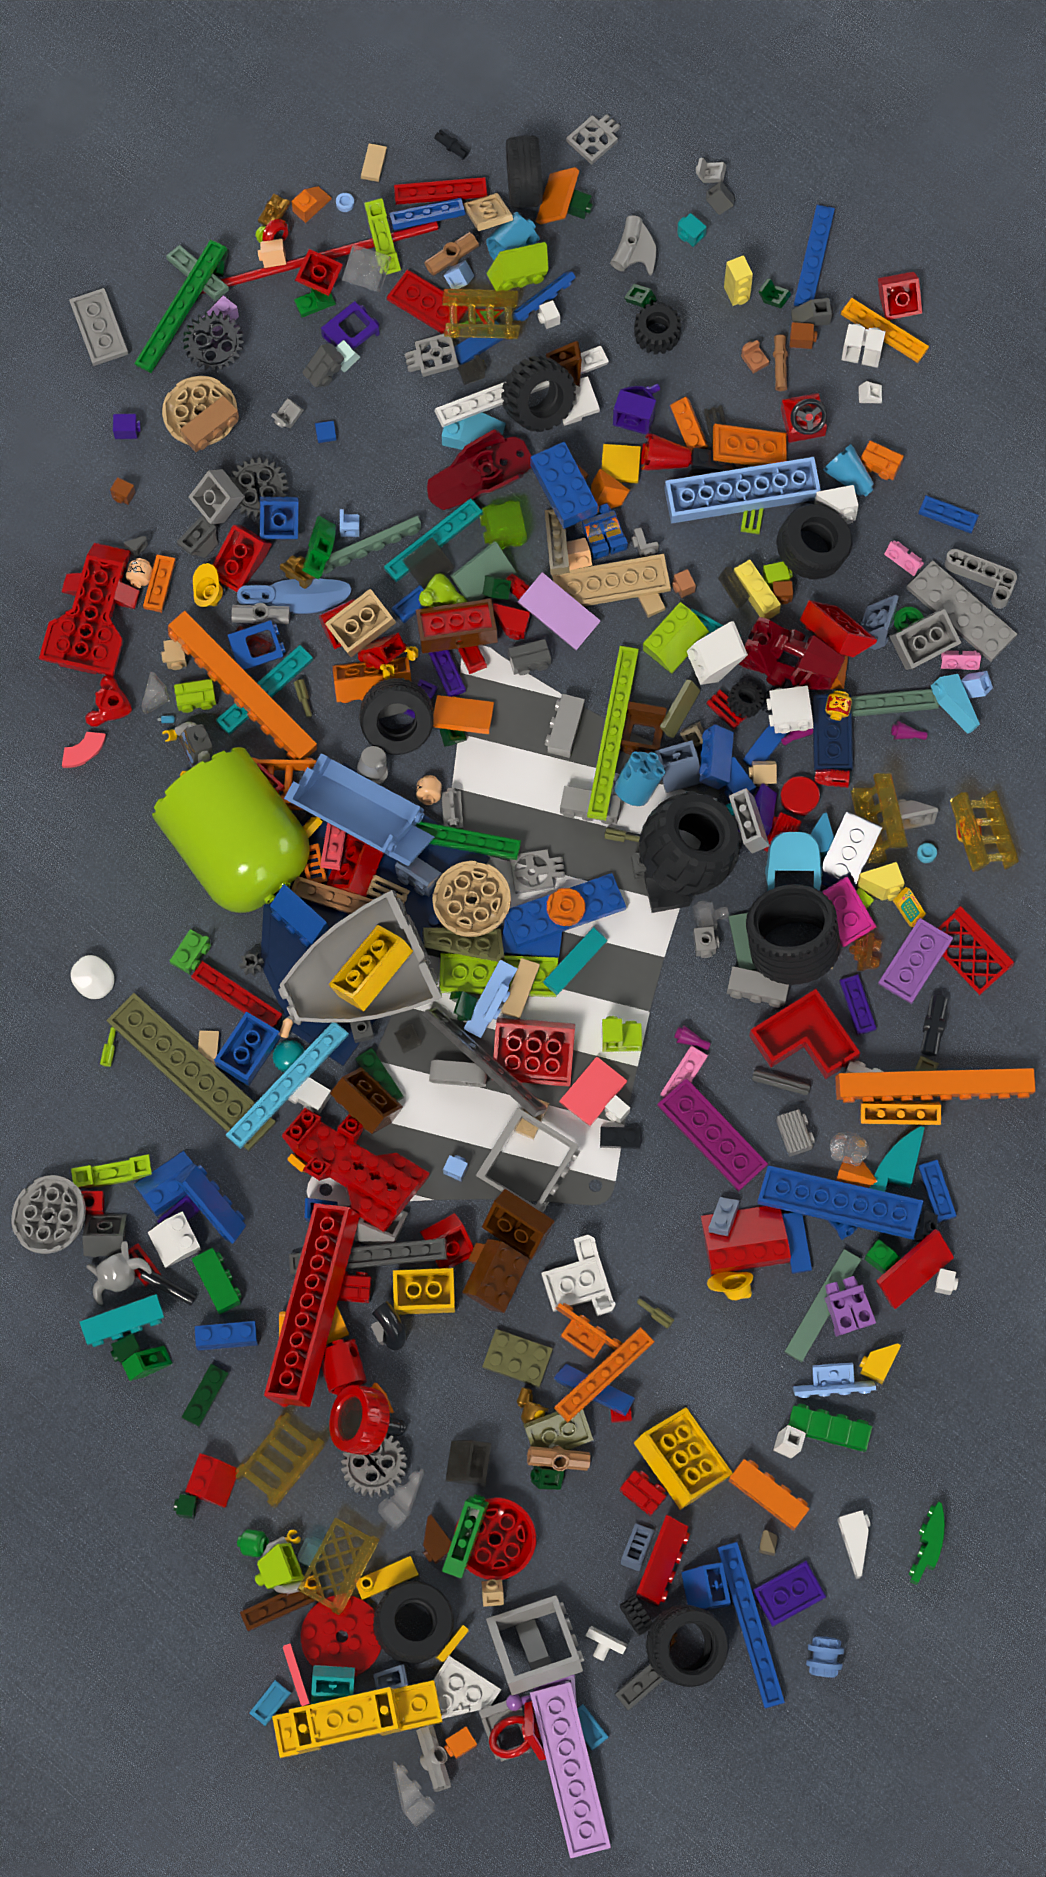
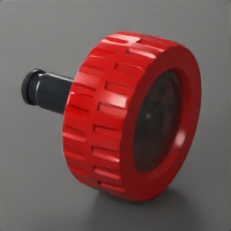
(362, 1420)

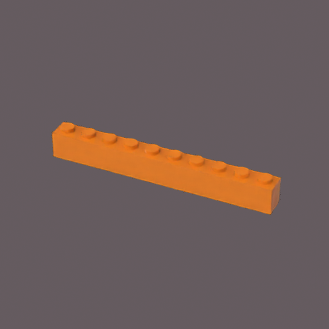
(241, 687)
(935, 1084)

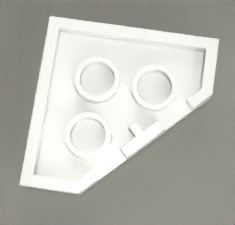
(462, 1690)

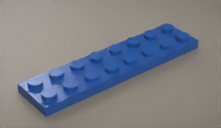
(840, 1202)

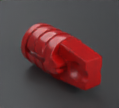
(518, 586)
(832, 777)

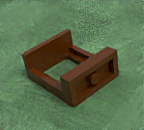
(646, 716)

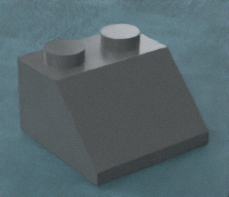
(104, 1234)

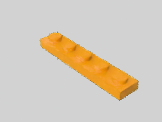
(894, 335)

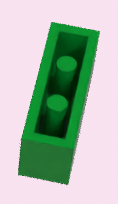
(217, 1280)

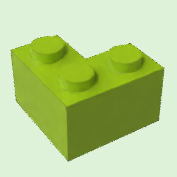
(619, 1036)

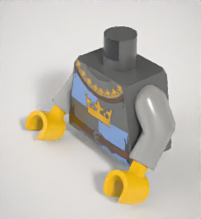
(194, 742)

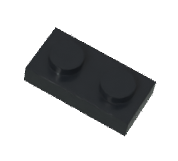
(620, 1137)

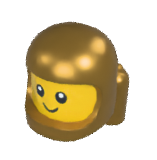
(531, 1410)

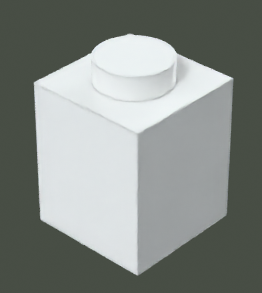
(789, 1441)

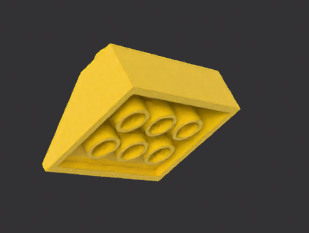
(682, 1458)

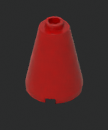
(663, 454)

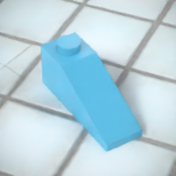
(955, 701)

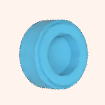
(926, 852)

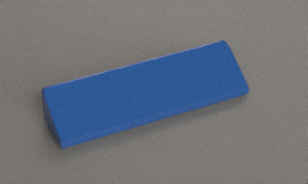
(608, 1397)

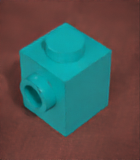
(691, 230)

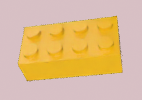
(370, 967)

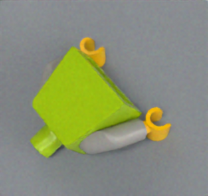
(280, 1566)

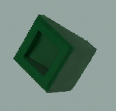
(452, 737)

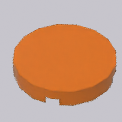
(565, 907)

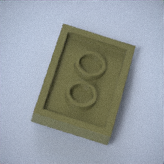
(517, 1358)
(555, 1431)

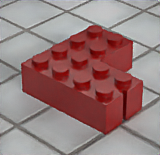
(810, 1026)

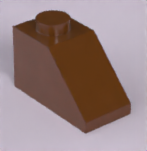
(435, 1541)

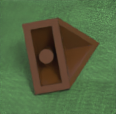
(569, 358)

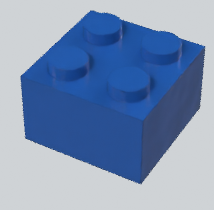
(278, 517)

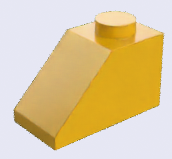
(879, 1362)

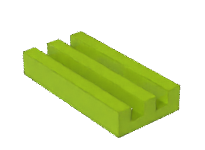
(750, 530)

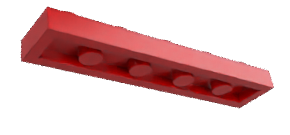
(440, 191)
(235, 994)

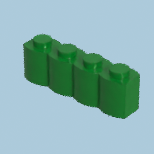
(831, 1429)

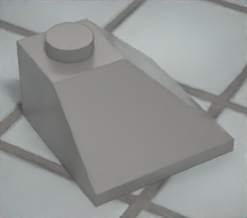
(916, 814)

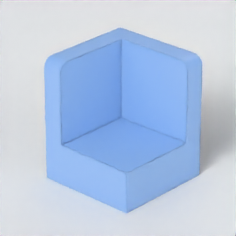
(459, 275)
(349, 524)
(977, 684)

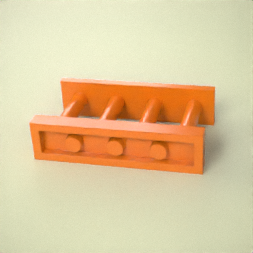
(287, 766)

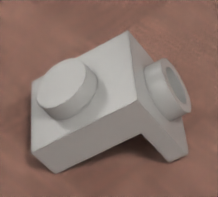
(710, 171)
(287, 414)
(639, 541)

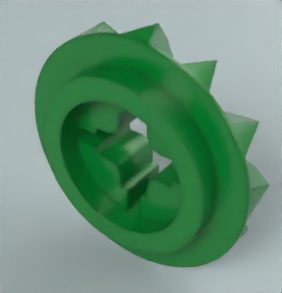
(900, 617)

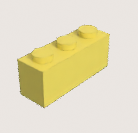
(738, 280)
(760, 594)

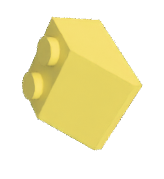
(882, 882)

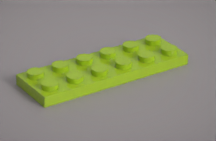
(473, 973)

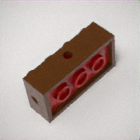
(456, 626)

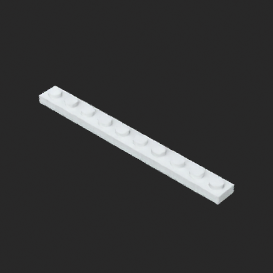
(491, 397)

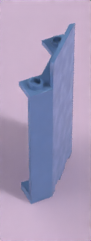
(361, 809)

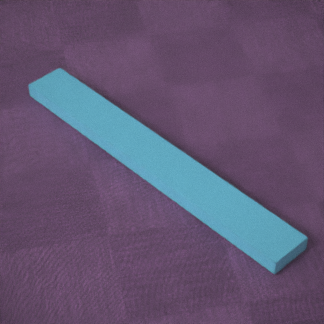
(287, 1084)

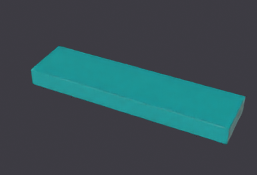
(575, 961)

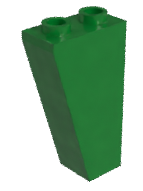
(465, 1535)

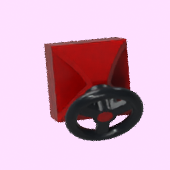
(804, 417)

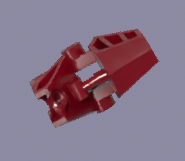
(817, 661)

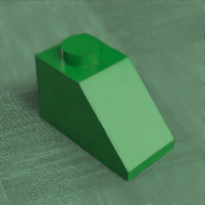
(881, 1257)
(146, 1362)

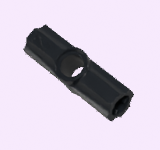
(934, 1025)

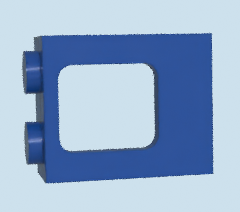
(240, 649)

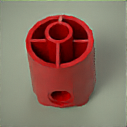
(342, 1366)

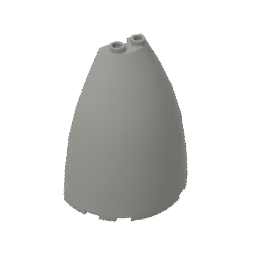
(308, 980)

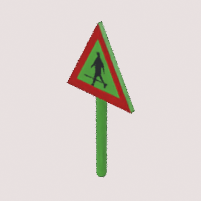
(482, 315)

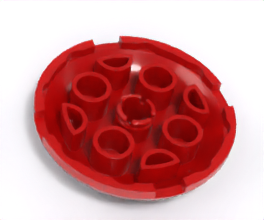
(516, 1545)

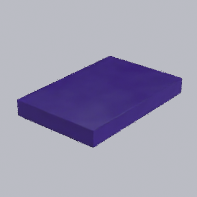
(789, 1593)

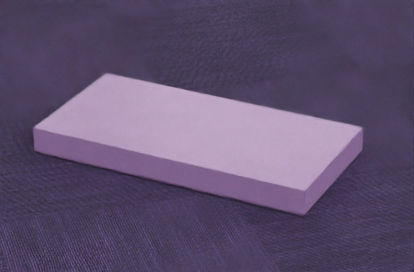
(559, 611)

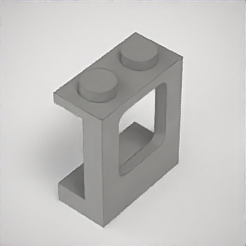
(494, 1714)

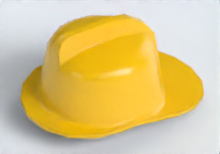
(206, 586)
(733, 1284)

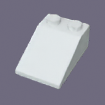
(717, 654)

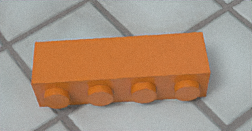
(769, 1494)

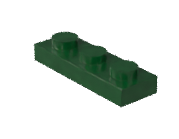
(372, 1065)
(205, 1395)

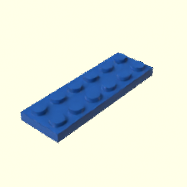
(531, 922)

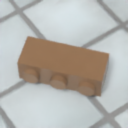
(209, 424)

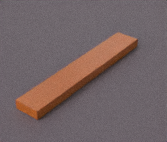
(604, 1374)

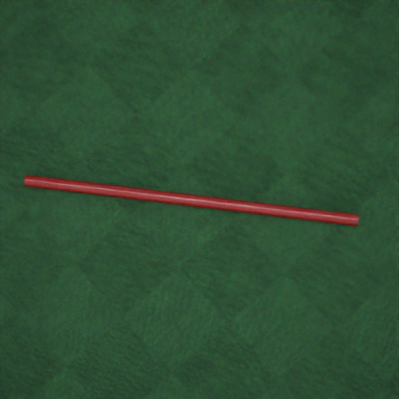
(333, 253)

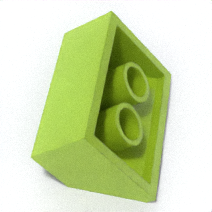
(519, 267)
(674, 637)

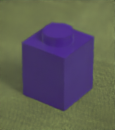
(126, 426)

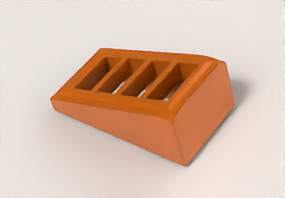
(320, 879)

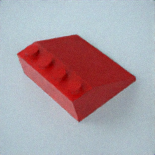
(535, 1050)
(753, 1242)

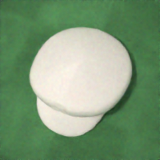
(92, 977)

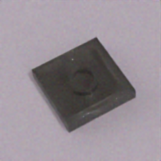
(427, 562)

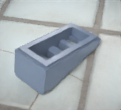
(633, 1563)

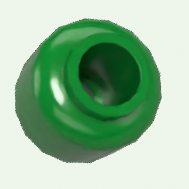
(252, 1543)

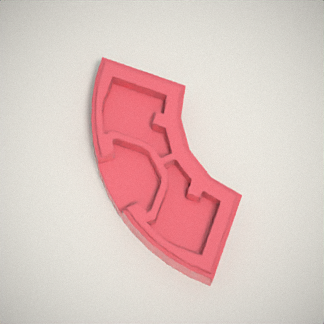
(84, 751)

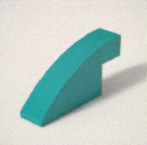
(900, 1162)

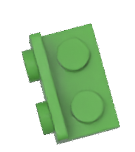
(190, 951)

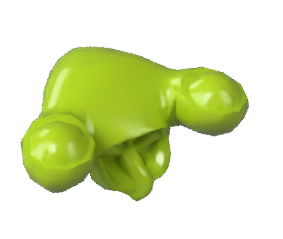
(440, 593)

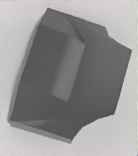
(199, 538)

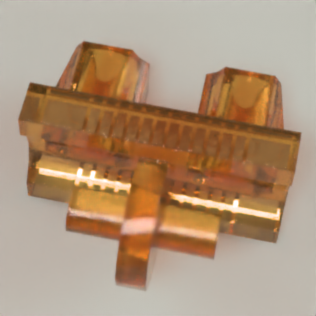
(863, 952)

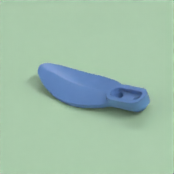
(316, 598)

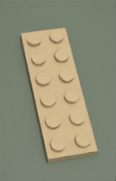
(616, 580)

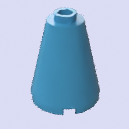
(850, 470)

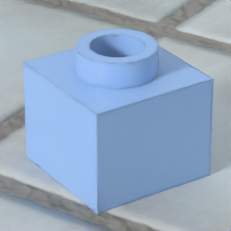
(455, 1167)

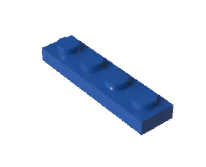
(427, 214)
(547, 292)

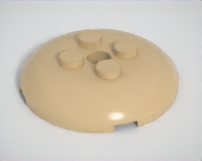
(191, 397)
(467, 881)

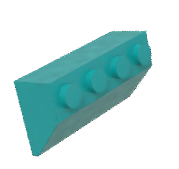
(121, 1320)

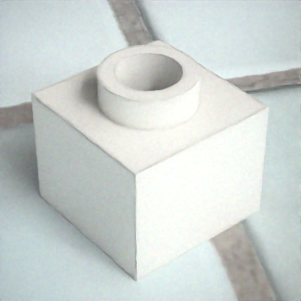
(548, 314)
(616, 1110)
(946, 1282)

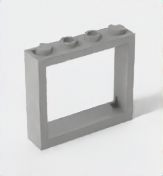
(501, 1143)
(546, 1673)

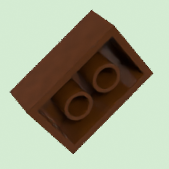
(366, 1100)
(518, 1224)
(495, 1275)

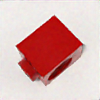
(99, 1201)

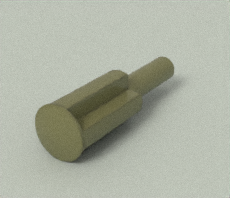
(303, 695)
(619, 835)
(657, 1314)

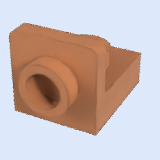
(754, 356)

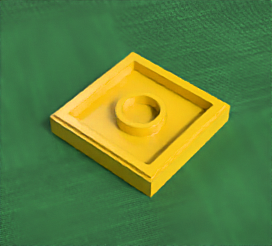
(621, 462)

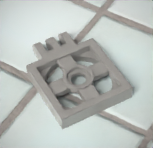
(603, 128)
(416, 358)
(550, 869)

